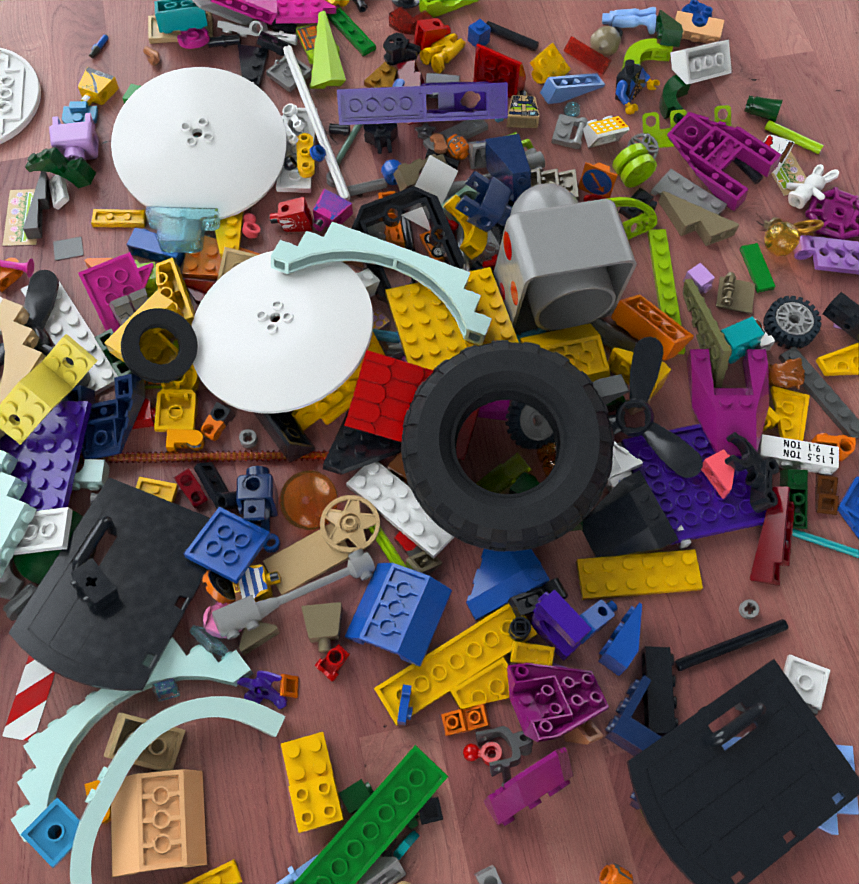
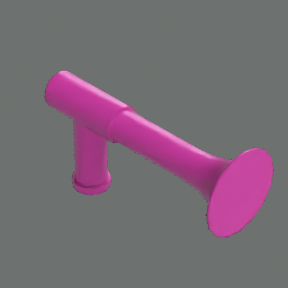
(27, 267)

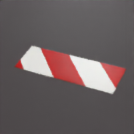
(29, 701)

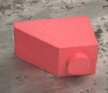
(719, 473)

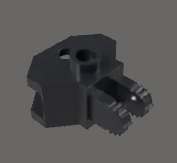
(400, 49)
(381, 135)

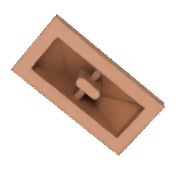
(584, 734)

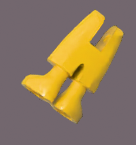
(442, 52)

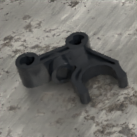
(759, 473)

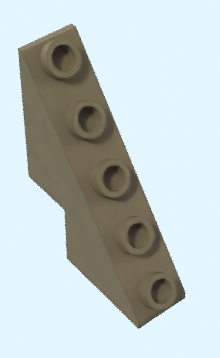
(690, 217)

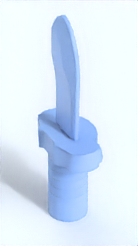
(295, 874)

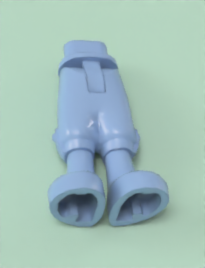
(631, 18)

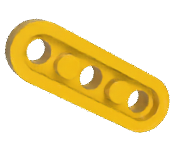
(305, 163)

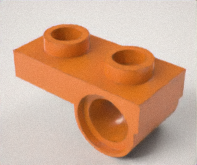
(842, 441)

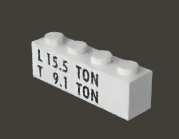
(800, 454)

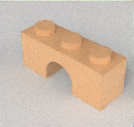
(707, 34)

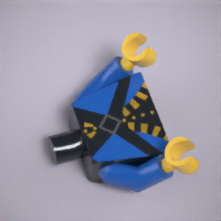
(630, 83)

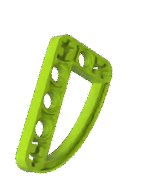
(644, 218)

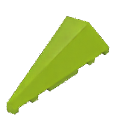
(326, 61)

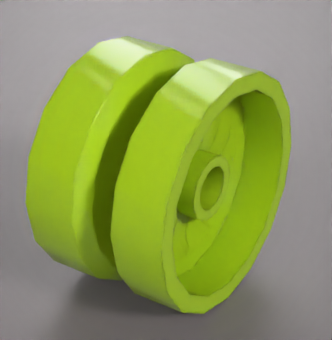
(634, 165)

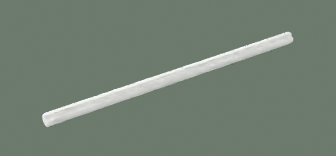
(316, 123)

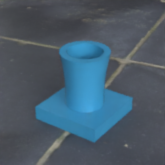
(43, 832)

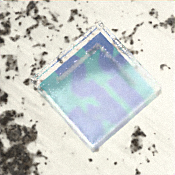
(165, 689)

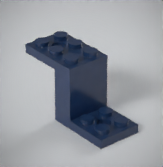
(628, 732)

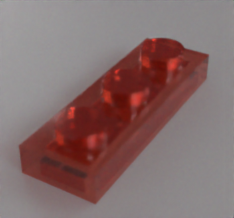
(587, 55)

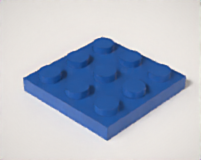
(227, 545)

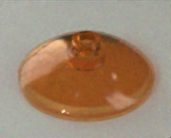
(319, 493)

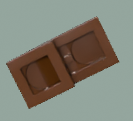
(825, 494)

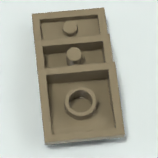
(566, 179)

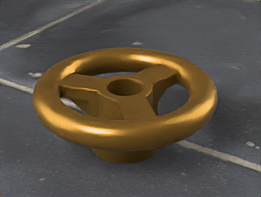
(806, 227)

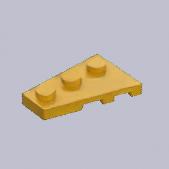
(793, 410)

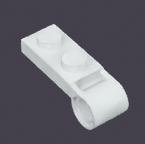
(228, 27)

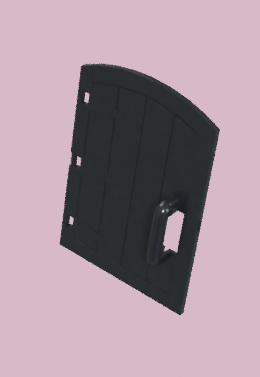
(150, 575)
(734, 805)

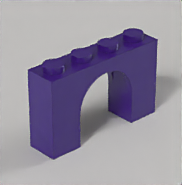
(558, 624)

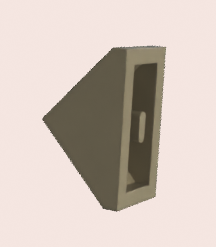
(423, 563)
(257, 637)

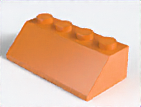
(646, 320)

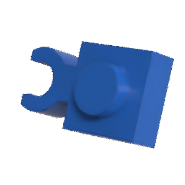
(405, 710)

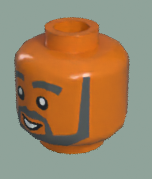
(457, 146)
(615, 875)

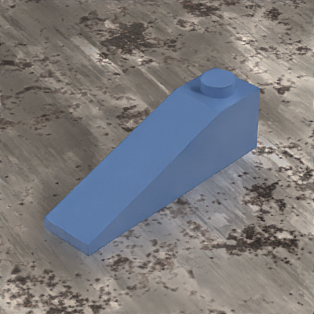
(563, 88)

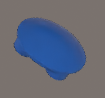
(700, 12)

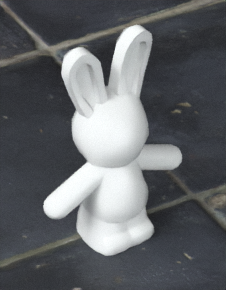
(812, 186)

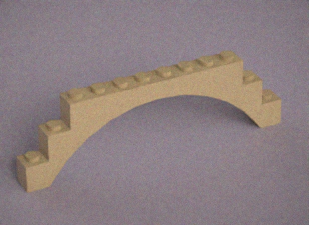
(18, 346)

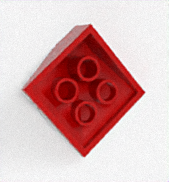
(498, 68)

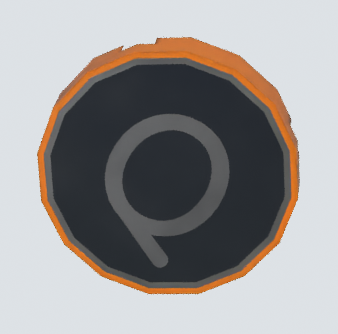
(219, 588)

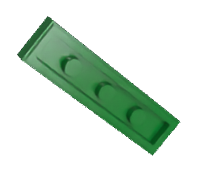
(352, 32)

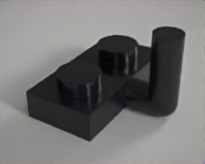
(642, 195)

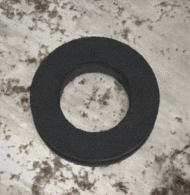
(174, 324)

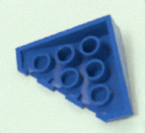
(502, 577)

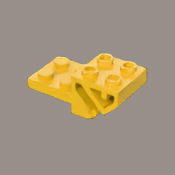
(311, 782)

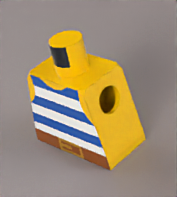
(256, 582)

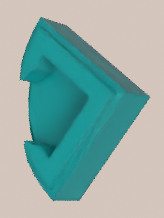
(406, 844)

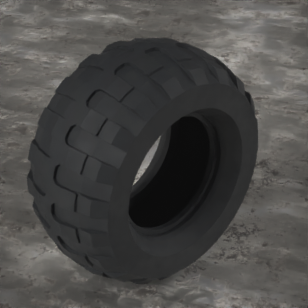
(522, 375)

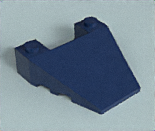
(111, 419)

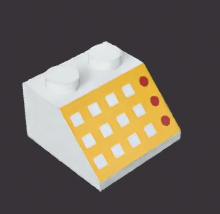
(604, 131)

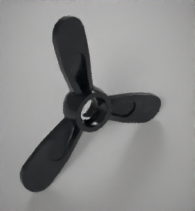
(39, 304)
(667, 445)

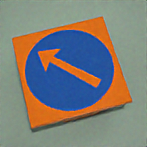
(597, 179)

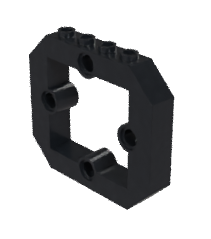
(399, 204)

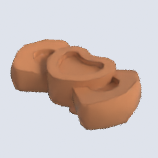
(439, 143)

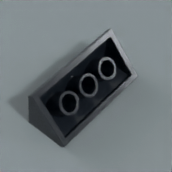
(286, 434)

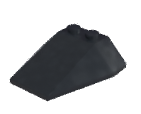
(628, 521)

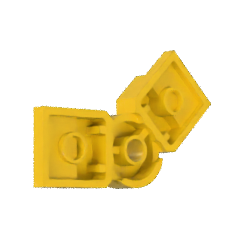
(177, 400)

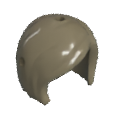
(607, 38)

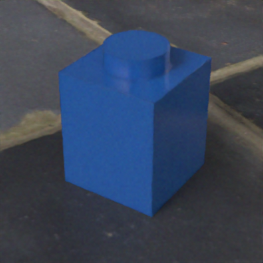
(479, 33)

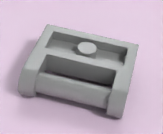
(564, 129)

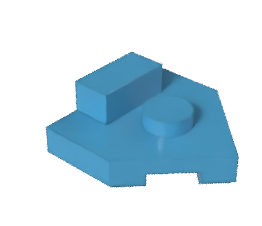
(76, 112)

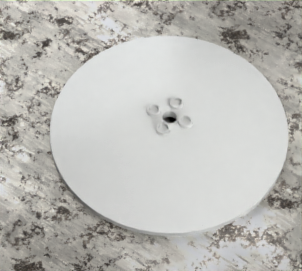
(224, 167)
(289, 361)

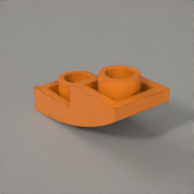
(465, 720)

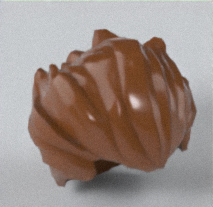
(787, 374)

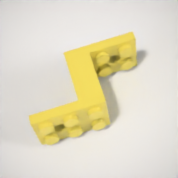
(44, 388)

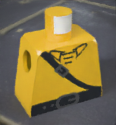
(97, 86)

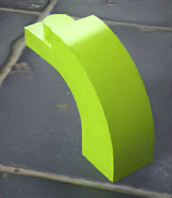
(647, 50)

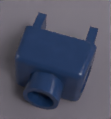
(490, 203)
(251, 496)

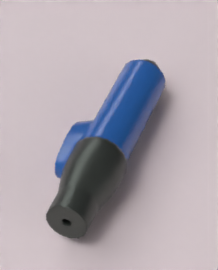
(98, 46)

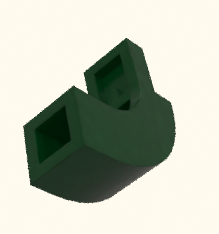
(671, 92)

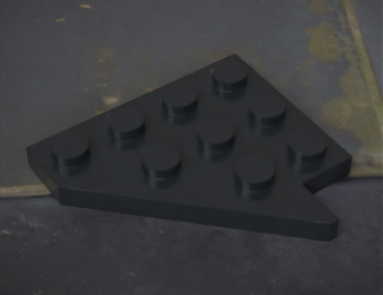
(357, 449)

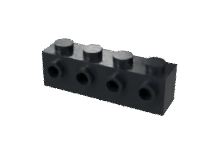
(844, 314)

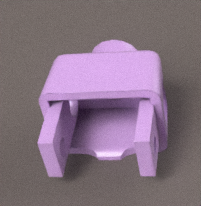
(75, 139)

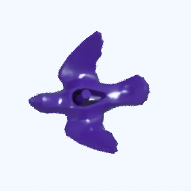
(262, 688)

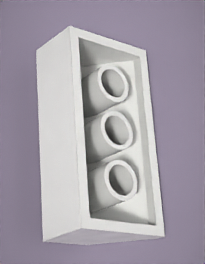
(702, 62)

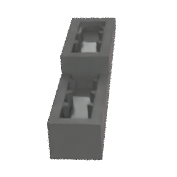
(40, 202)

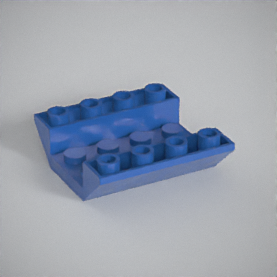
(399, 612)

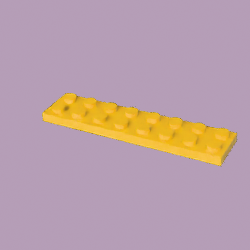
(451, 663)

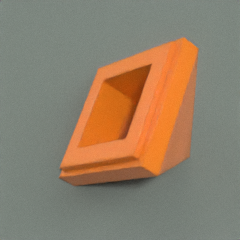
(289, 686)

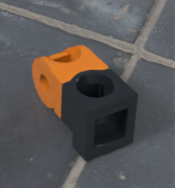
(217, 421)

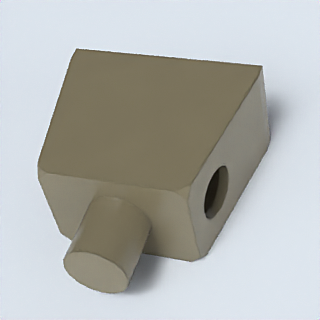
(323, 623)

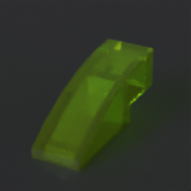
(504, 474)

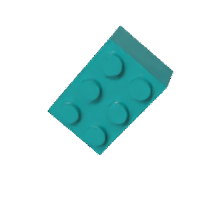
(179, 15)

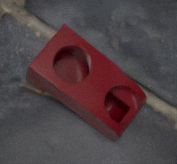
(191, 488)

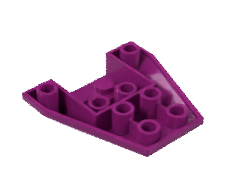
(553, 699)

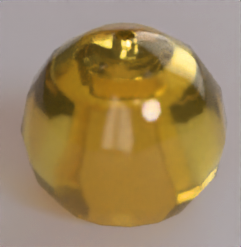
(781, 238)

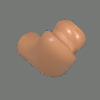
(154, 55)

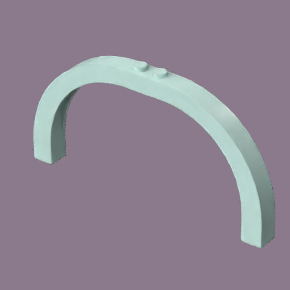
(111, 778)

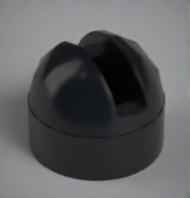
(290, 163)

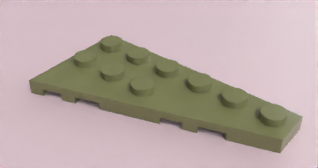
(709, 333)

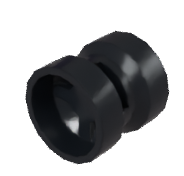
(516, 632)

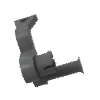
(517, 742)

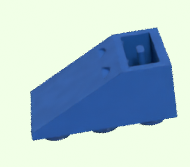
(620, 651)

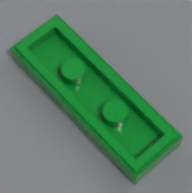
(757, 267)

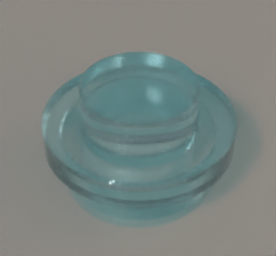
(572, 109)

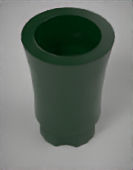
(763, 107)

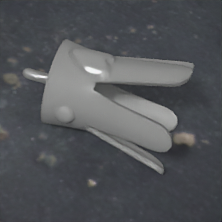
(395, 348)

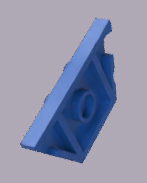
(849, 506)

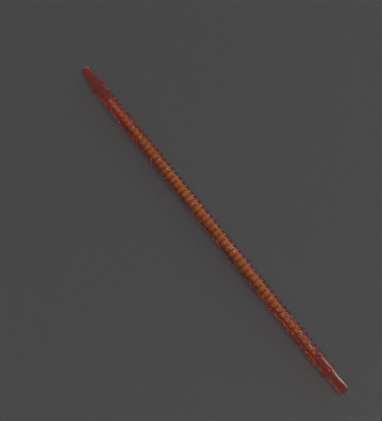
(205, 456)

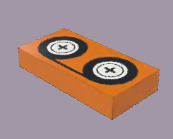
(433, 252)

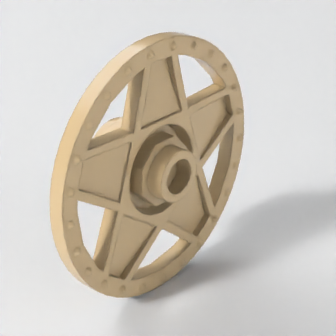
(350, 523)

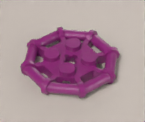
(842, 203)

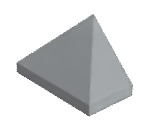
(383, 871)

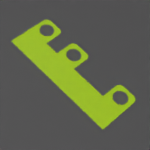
(661, 134)

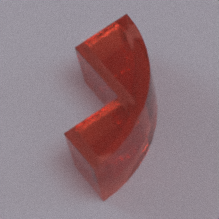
(403, 22)

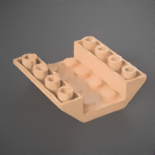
(158, 822)

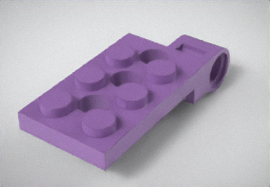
(831, 261)

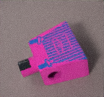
(330, 209)

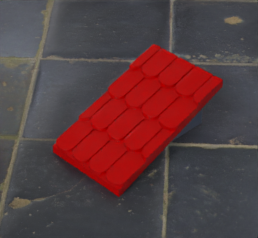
(385, 395)

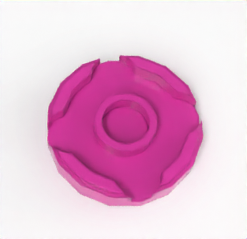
(193, 38)

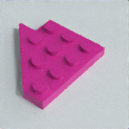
(302, 10)
(111, 281)

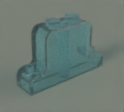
(182, 227)

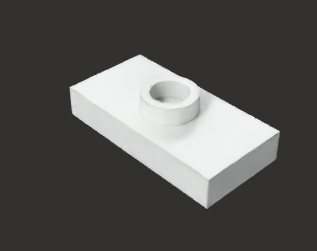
(58, 191)

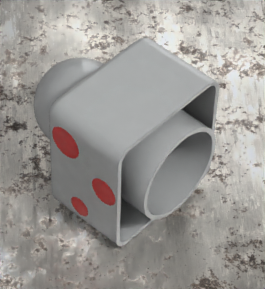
(561, 260)

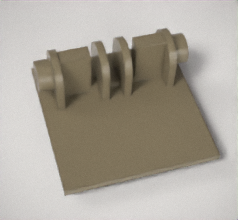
(735, 294)

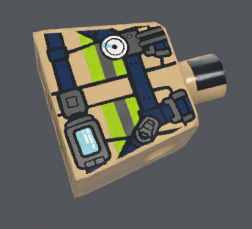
(523, 111)

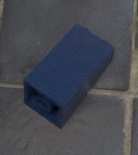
(508, 163)

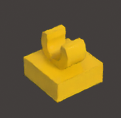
(771, 419)

